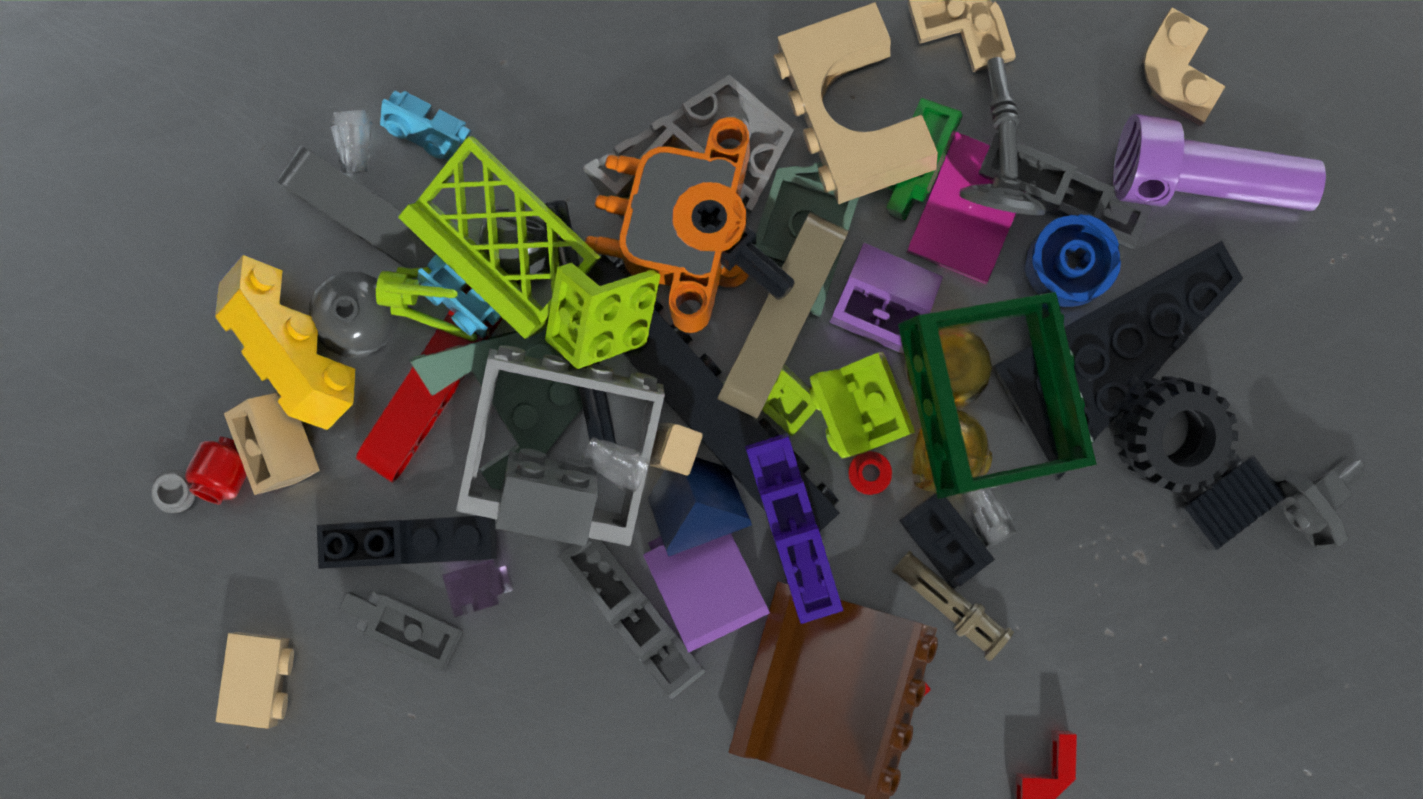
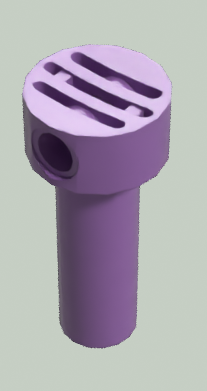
(1157, 161)

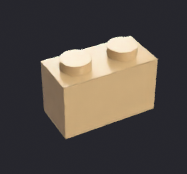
(270, 444)
(254, 680)

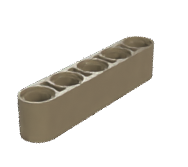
(783, 319)

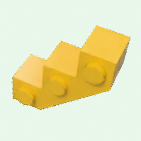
(283, 345)

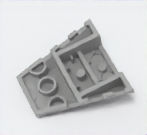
(689, 130)

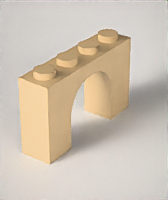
(851, 159)

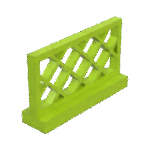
(469, 259)

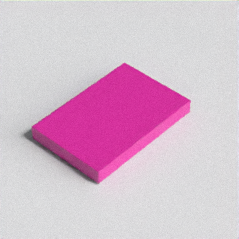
(957, 231)

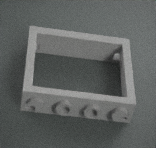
(605, 525)

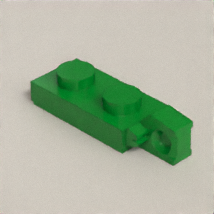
(942, 126)

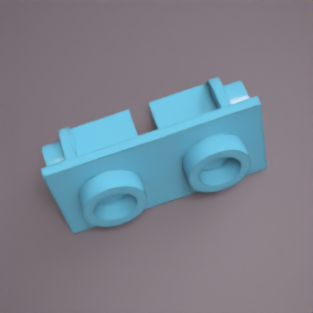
(406, 118)
(469, 309)

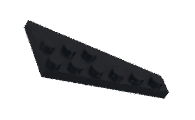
(1123, 343)

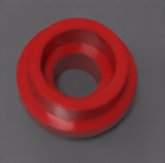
(860, 483)

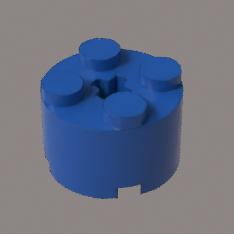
(1095, 269)

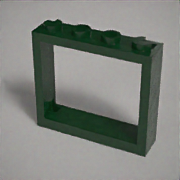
(938, 408)

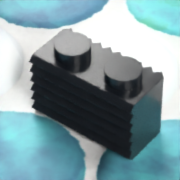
(1230, 502)

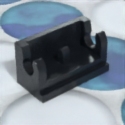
(946, 540)

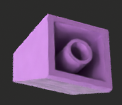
(706, 589)

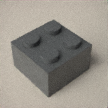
(547, 497)

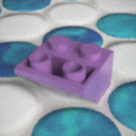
(882, 295)

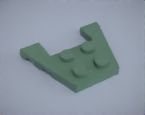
(529, 406)

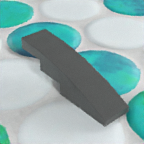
(1070, 192)
(632, 615)

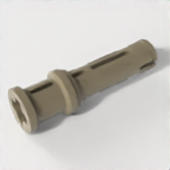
(973, 615)

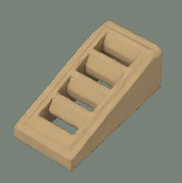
(675, 448)

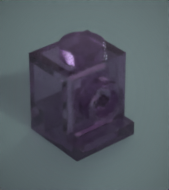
(477, 586)

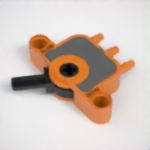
(665, 216)

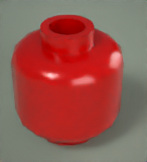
(216, 471)

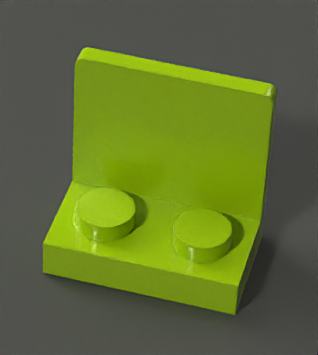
(596, 320)

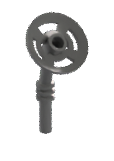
(1004, 191)

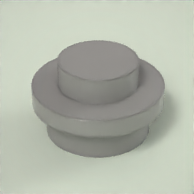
(172, 492)

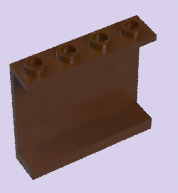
(835, 694)

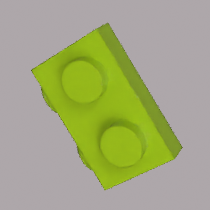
(860, 406)

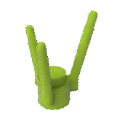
(400, 290)

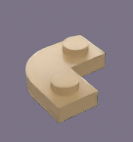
(978, 21)
(1168, 72)

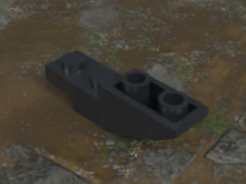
(406, 542)

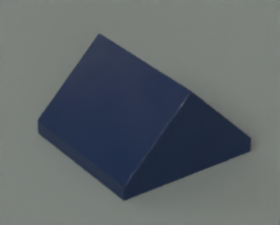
(697, 506)

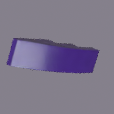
(794, 528)

